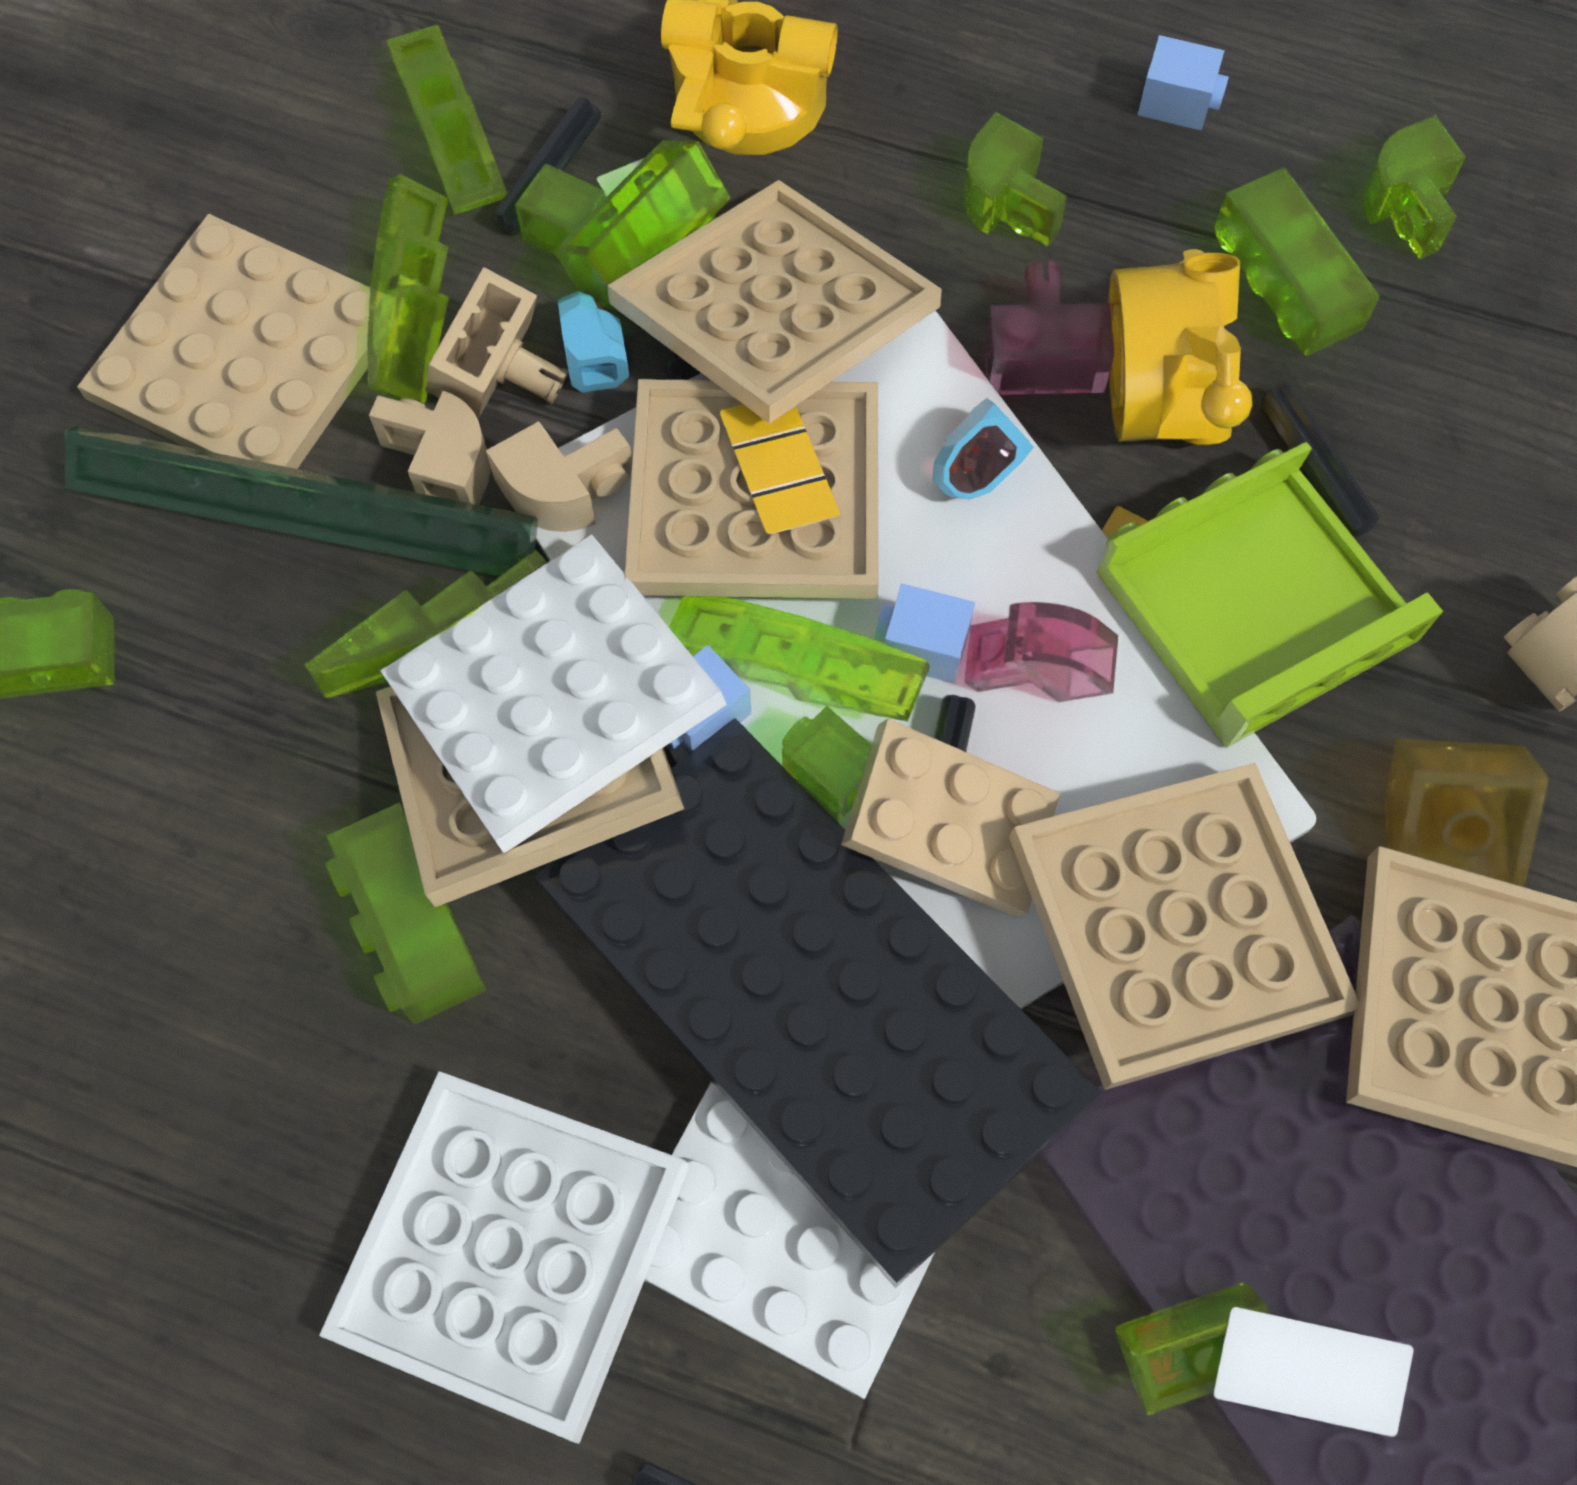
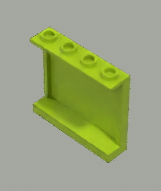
(1258, 596)

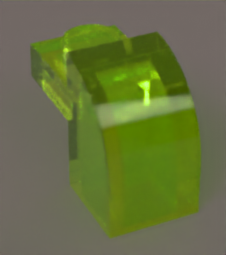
(1409, 184)
(1004, 185)

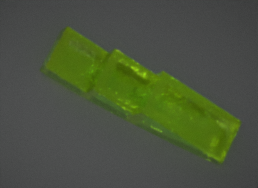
(446, 119)
(404, 290)
(402, 626)
(804, 655)

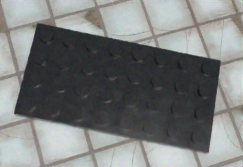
(822, 1002)

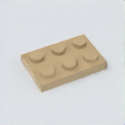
(945, 816)

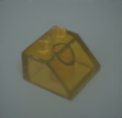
(1466, 805)

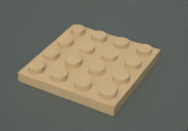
(774, 299)
(237, 349)
(696, 519)
(456, 848)
(1181, 924)
(1467, 1006)

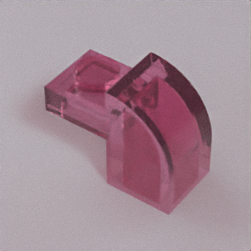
(1044, 645)

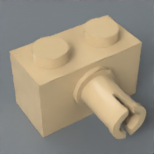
(487, 348)

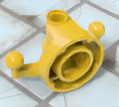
(746, 73)
(1172, 356)

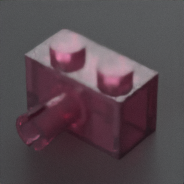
(1048, 343)

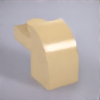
(445, 444)
(558, 487)

